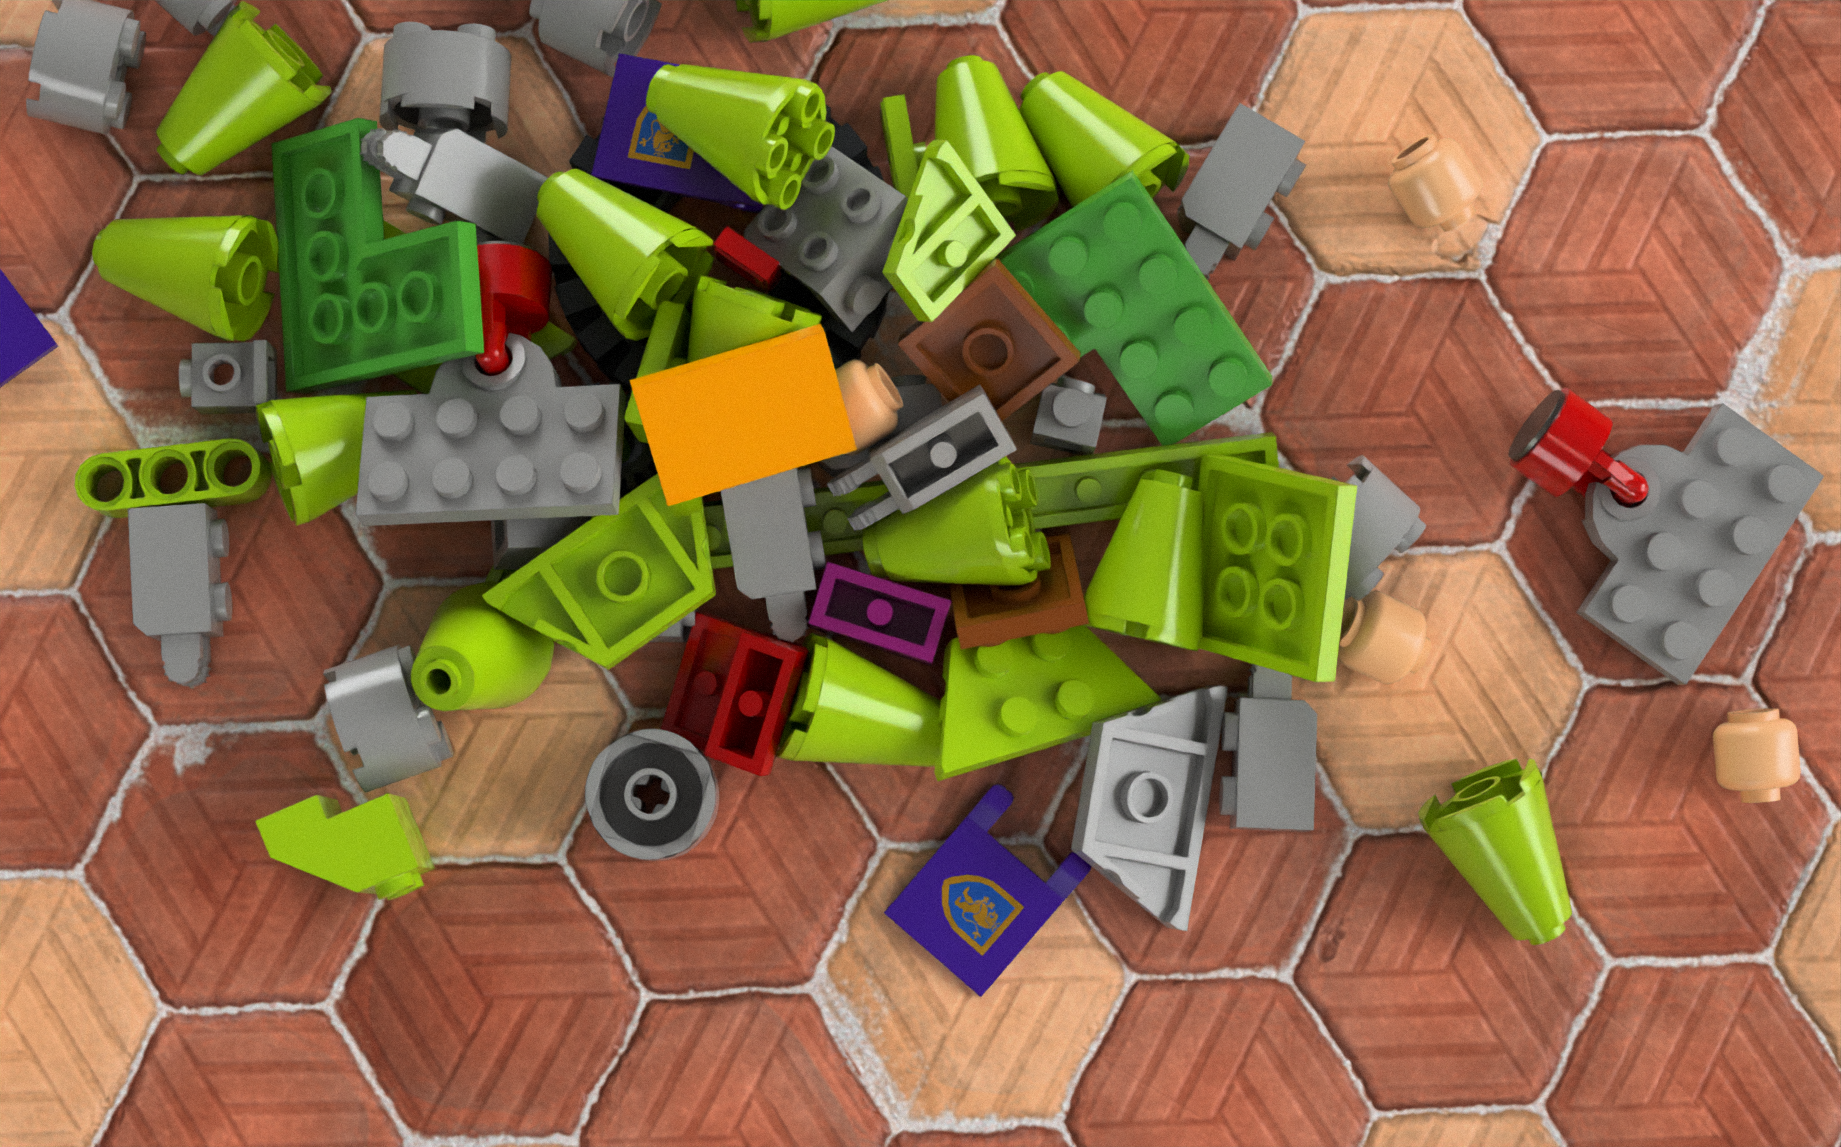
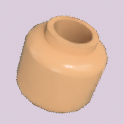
(1435, 183)
(869, 402)
(1383, 637)
(1756, 754)

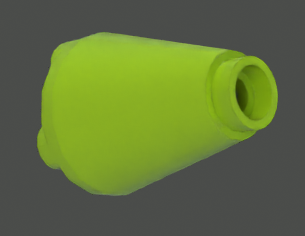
(746, 125)
(965, 535)

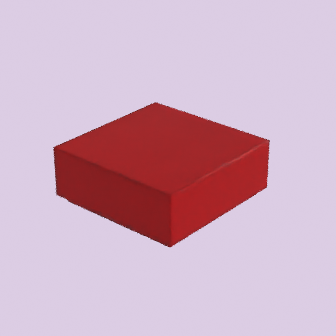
(747, 260)

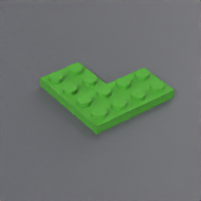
(346, 293)
(1135, 295)

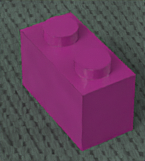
(879, 613)

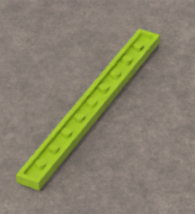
(1067, 489)

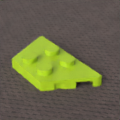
(615, 577)
(1029, 696)

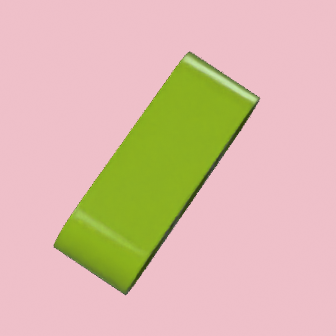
(145, 466)

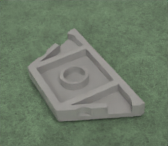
(1150, 799)

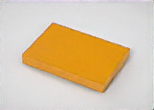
(743, 414)

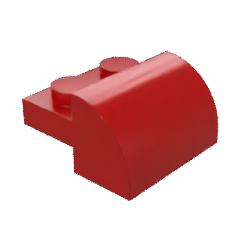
(734, 692)

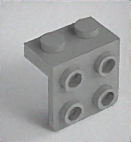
(835, 236)

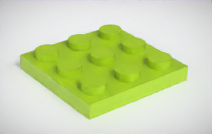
(1274, 565)

